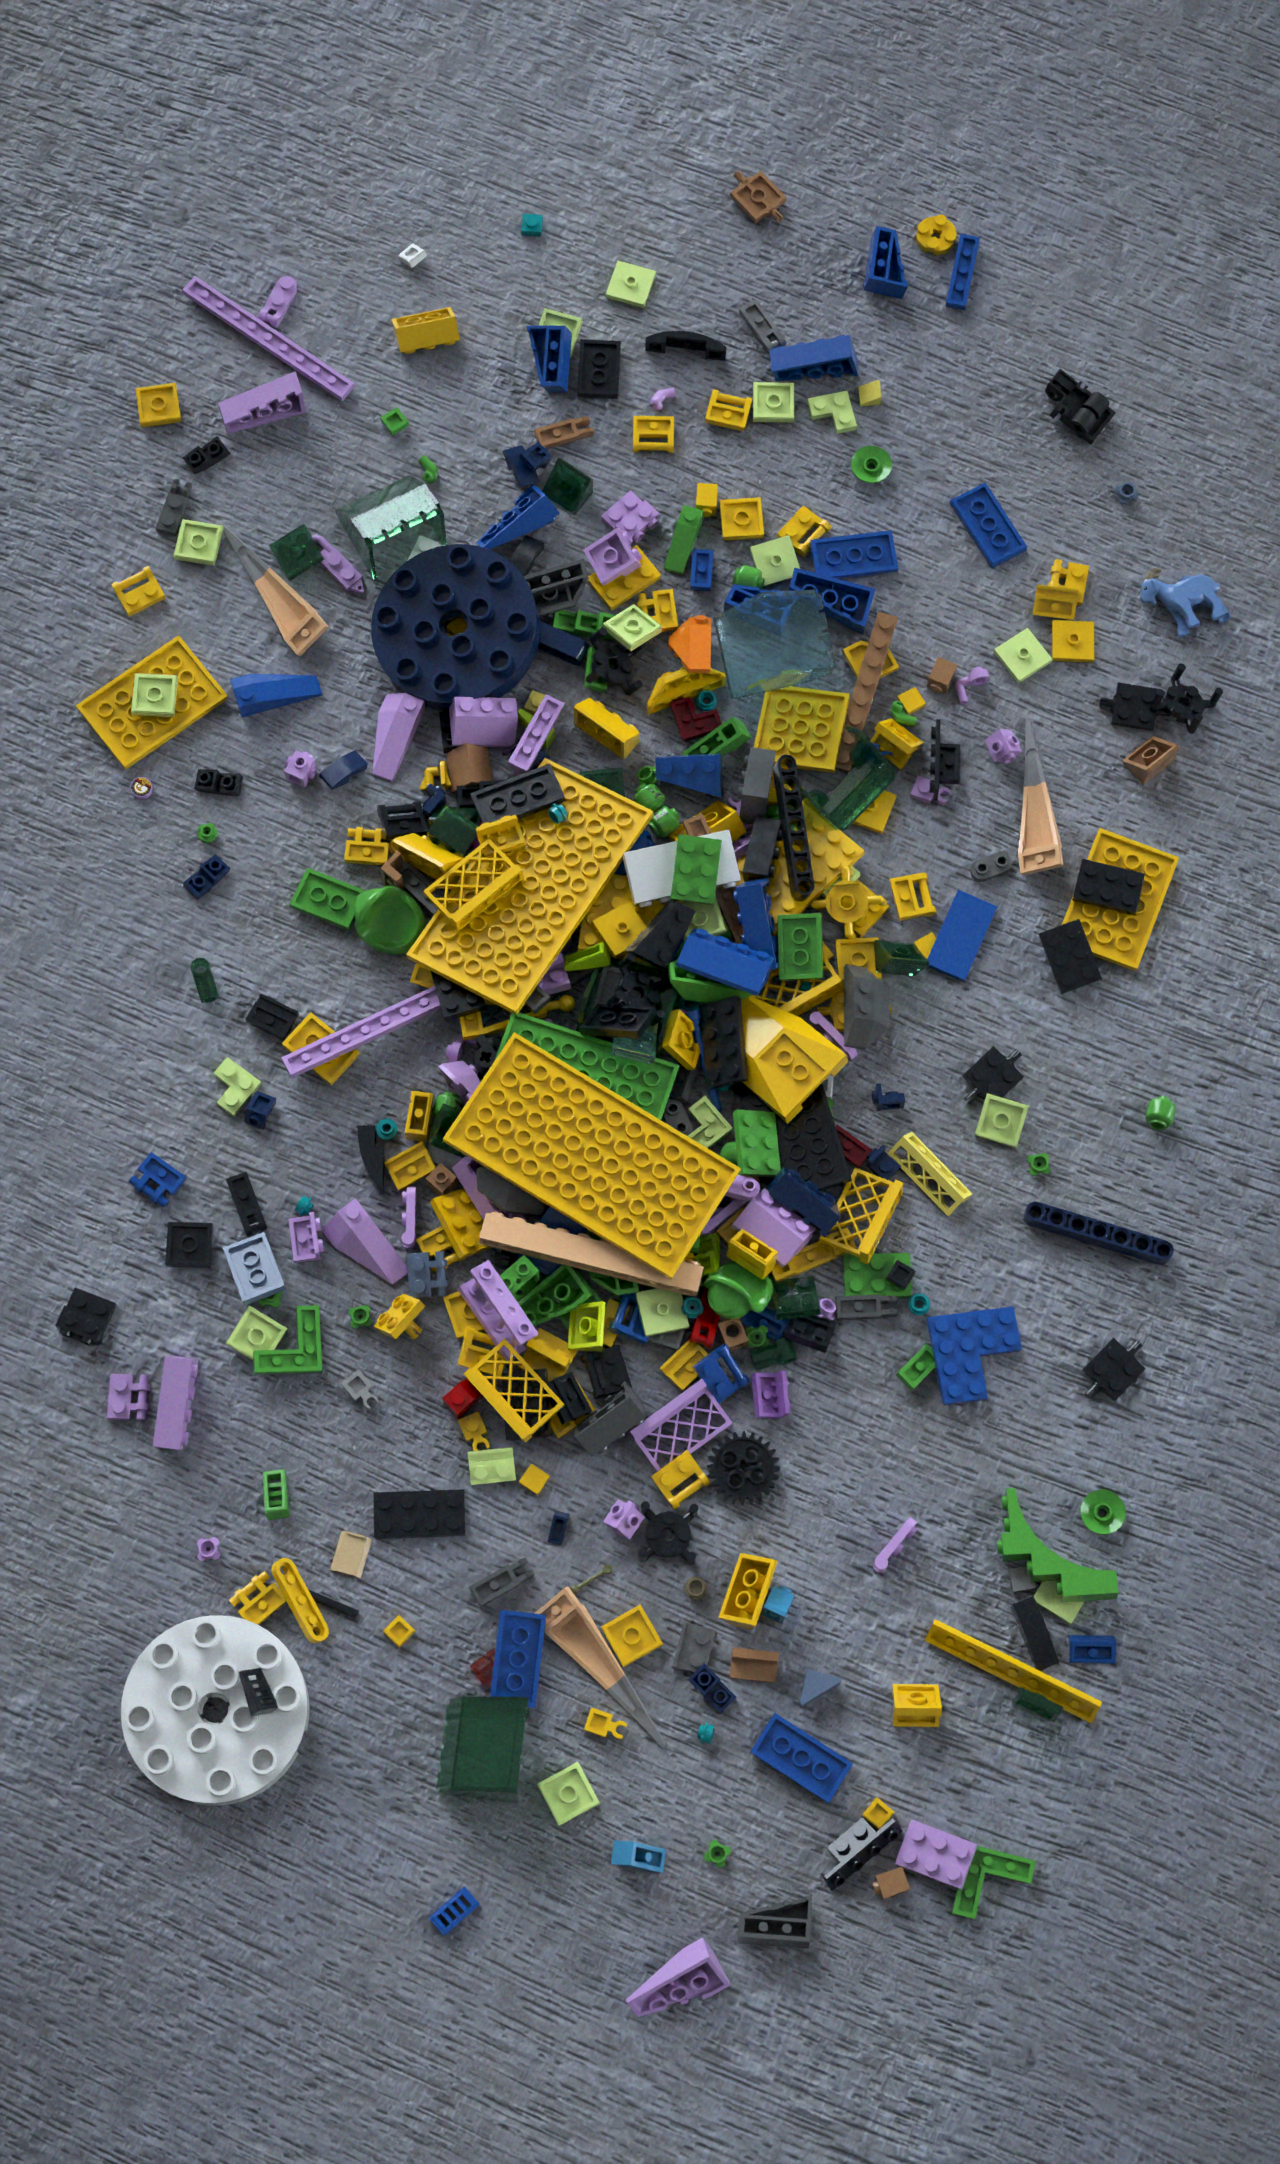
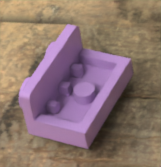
(305, 1238)

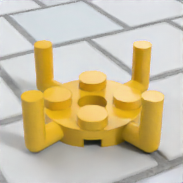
(860, 904)

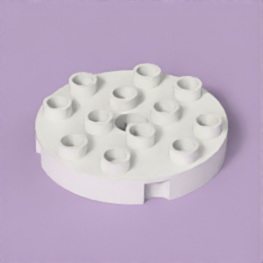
(167, 1697)

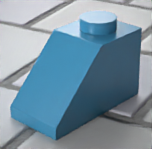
(778, 1603)
(638, 1856)

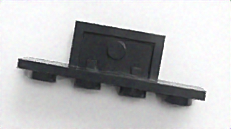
(946, 762)
(857, 1847)

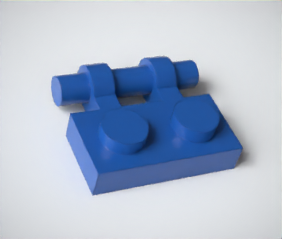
(162, 1174)

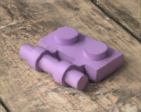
(120, 1397)

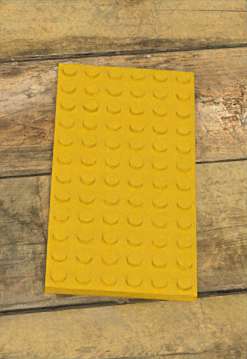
(563, 871)
(592, 1155)

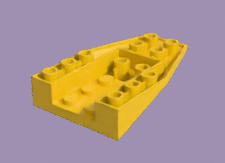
(785, 1057)

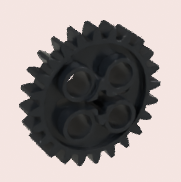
(737, 1448)

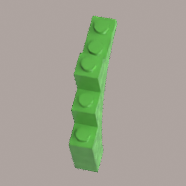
(1074, 1582)

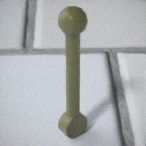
(607, 1569)

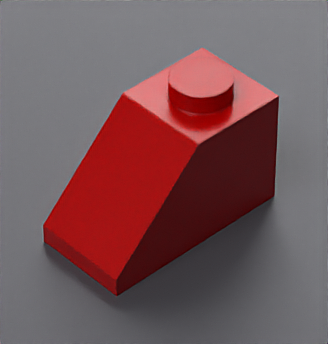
(462, 1398)

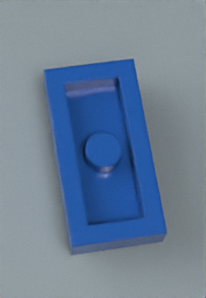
(701, 570)

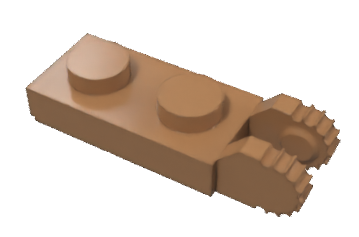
(563, 432)

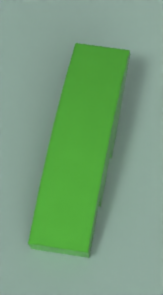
(581, 623)

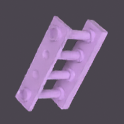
(497, 1309)

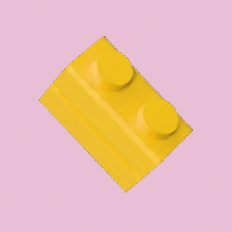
(419, 1116)
(752, 1254)

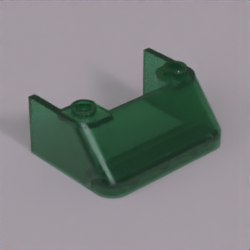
(857, 790)

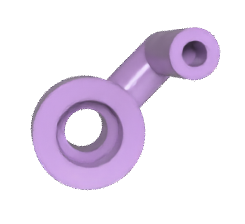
(975, 678)
(455, 1050)

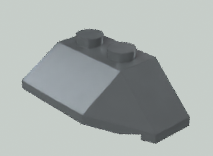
(558, 586)
(864, 1007)
(507, 1195)

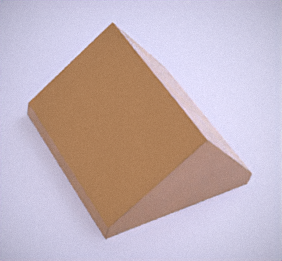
(1150, 758)
(468, 765)

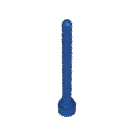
(695, 1016)

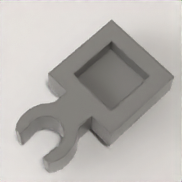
(359, 1387)

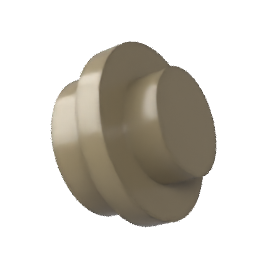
(695, 1588)

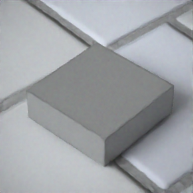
(1020, 1580)

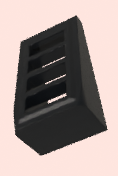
(253, 1700)

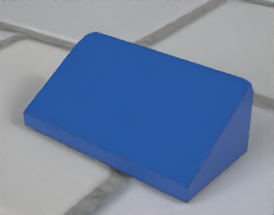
(767, 1318)
(1092, 1649)

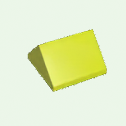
(587, 1327)

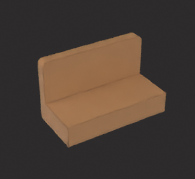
(390, 872)
(754, 1665)

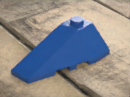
(530, 513)
(270, 691)

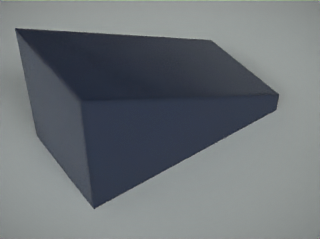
(558, 1527)

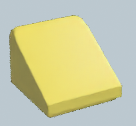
(870, 393)

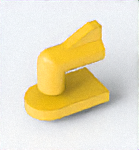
(430, 772)

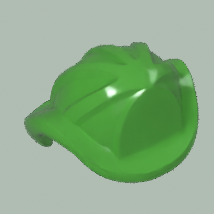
(388, 919)
(737, 1291)

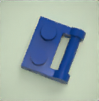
(634, 1329)
(714, 1376)

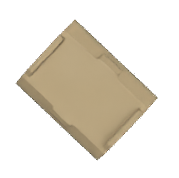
(351, 1554)

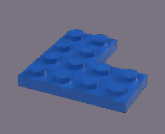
(960, 1341)

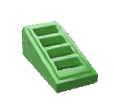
(279, 1508)

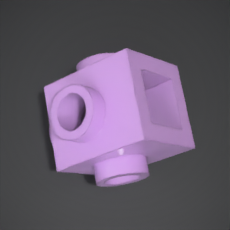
(1003, 746)
(300, 768)
(624, 1518)

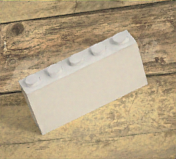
(652, 870)

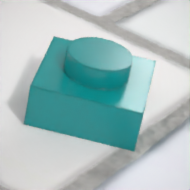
(532, 225)

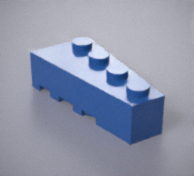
(814, 359)
(841, 599)
(755, 917)

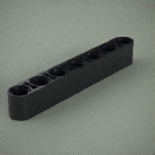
(795, 818)

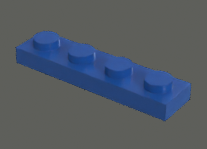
(962, 272)

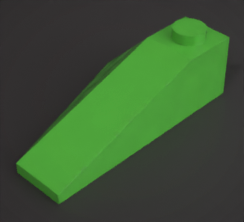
(556, 1295)

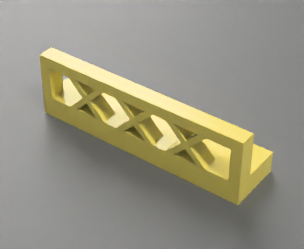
(936, 1170)

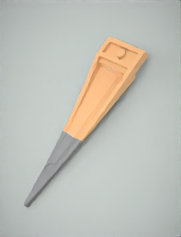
(293, 615)
(1039, 834)
(577, 1635)

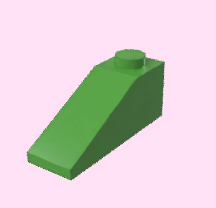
(683, 539)
(722, 739)

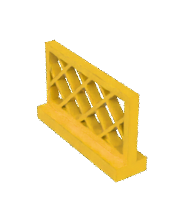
(482, 899)
(806, 999)
(880, 1217)
(500, 1404)

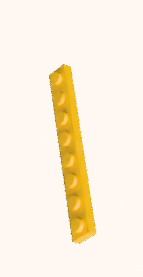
(1012, 1670)

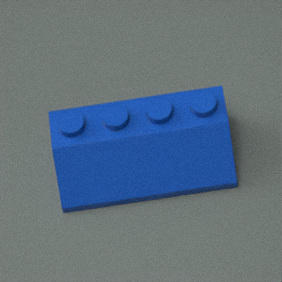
(725, 961)

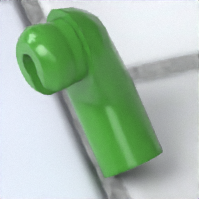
(431, 470)
(900, 716)

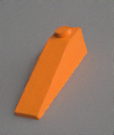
(693, 644)

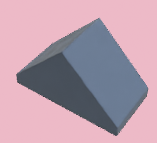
(816, 1685)

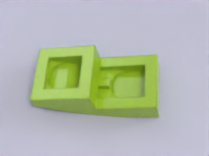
(709, 1254)

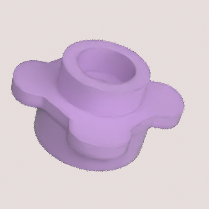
(827, 1309)
(213, 1553)

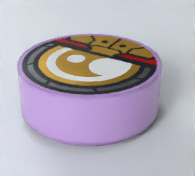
(141, 788)

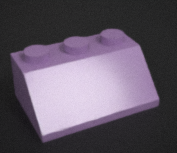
(483, 721)
(775, 1226)

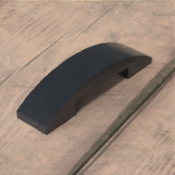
(686, 340)

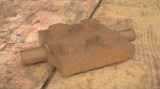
(758, 196)

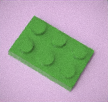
(695, 869)
(326, 898)
(800, 946)
(756, 1143)
(870, 1278)

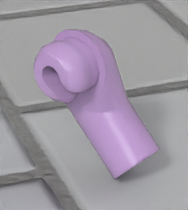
(660, 396)

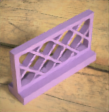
(673, 1408)

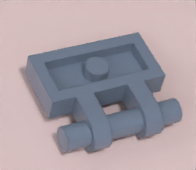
(420, 1274)

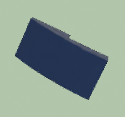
(523, 475)
(341, 770)
(207, 877)
(711, 1688)

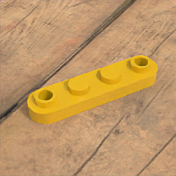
(300, 1600)

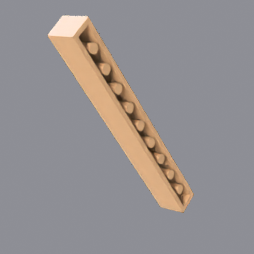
(582, 1253)

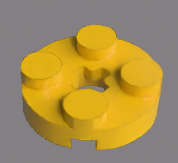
(940, 225)

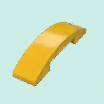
(811, 1257)

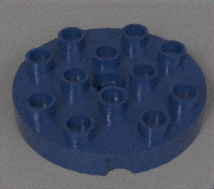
(447, 586)

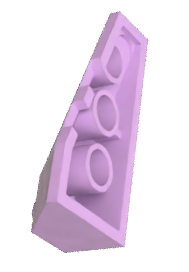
(395, 730)
(460, 1078)
(360, 1239)
(686, 1976)

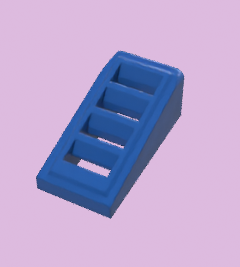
(460, 1917)

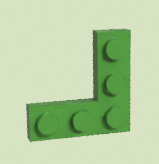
(301, 1360)
(992, 1863)

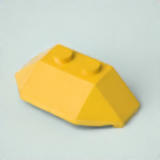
(682, 684)

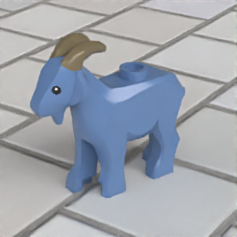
(1184, 598)

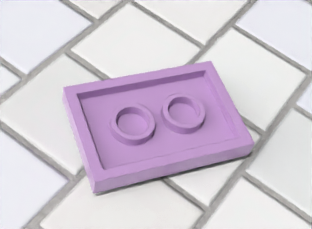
(936, 1854)

